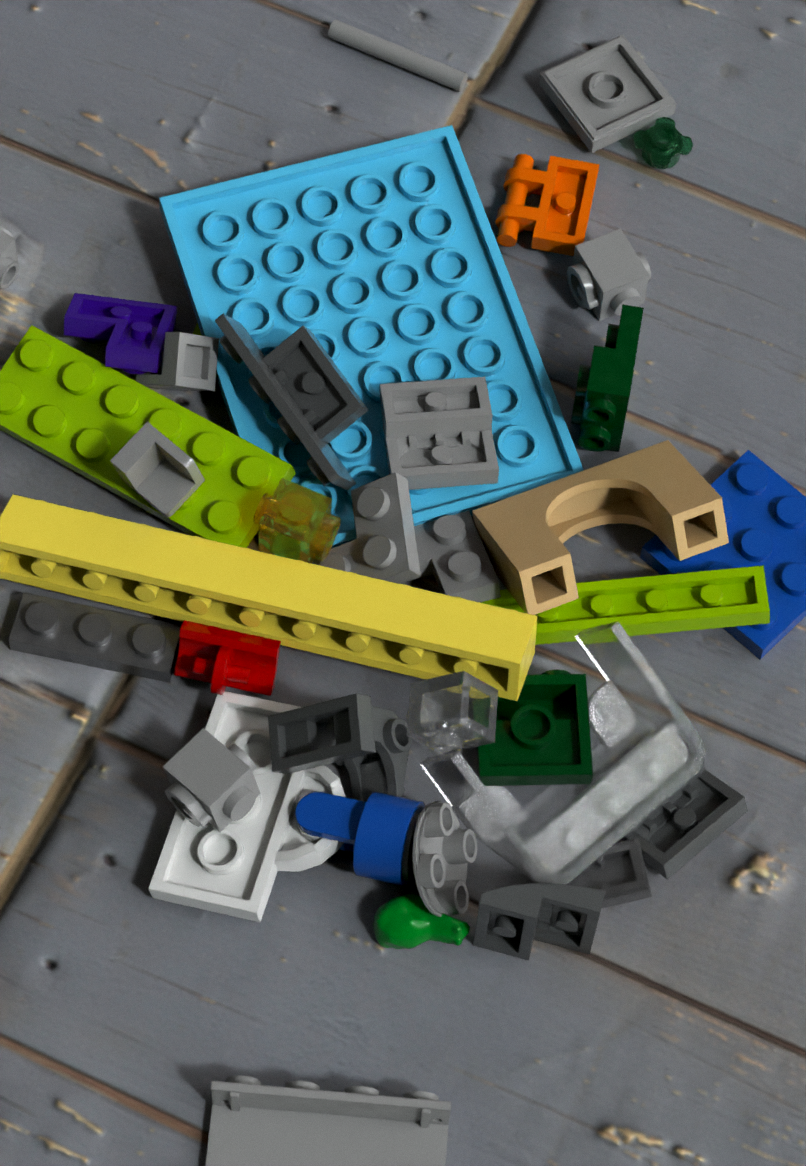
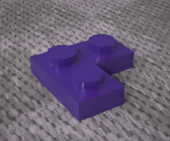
(131, 327)

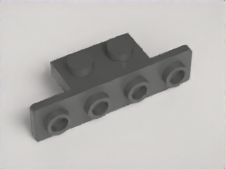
(305, 389)

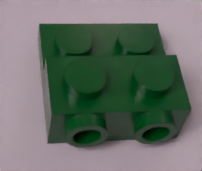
(606, 385)
(541, 735)

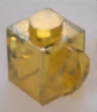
(296, 523)

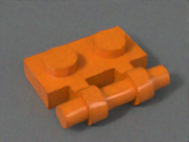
(564, 204)

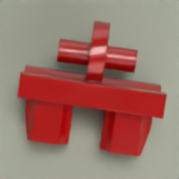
(227, 658)

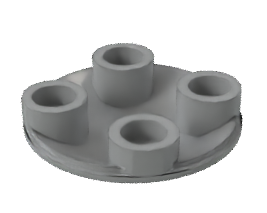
(441, 859)

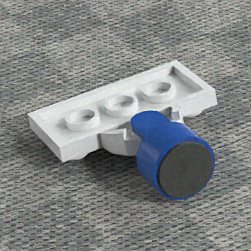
(290, 827)

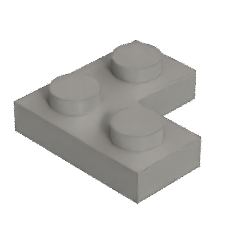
(384, 533)
(456, 558)

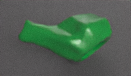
(408, 923)

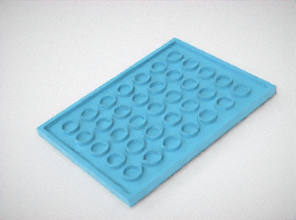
(398, 286)

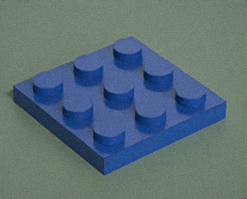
(763, 528)

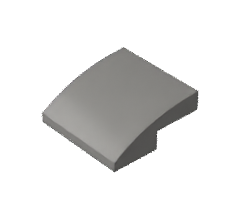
(439, 432)

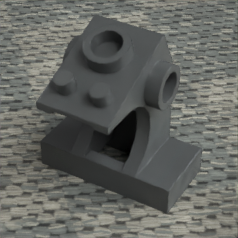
(346, 732)

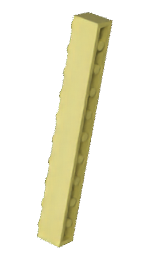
(264, 595)

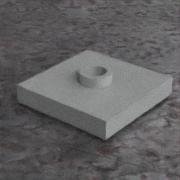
(607, 93)

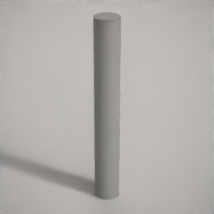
(397, 55)

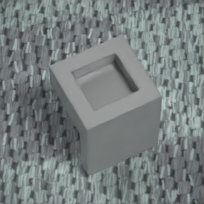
(187, 364)
(157, 470)

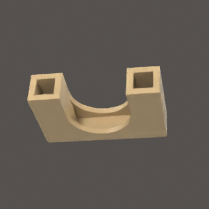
(642, 489)

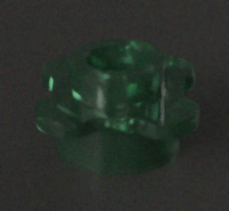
(662, 154)

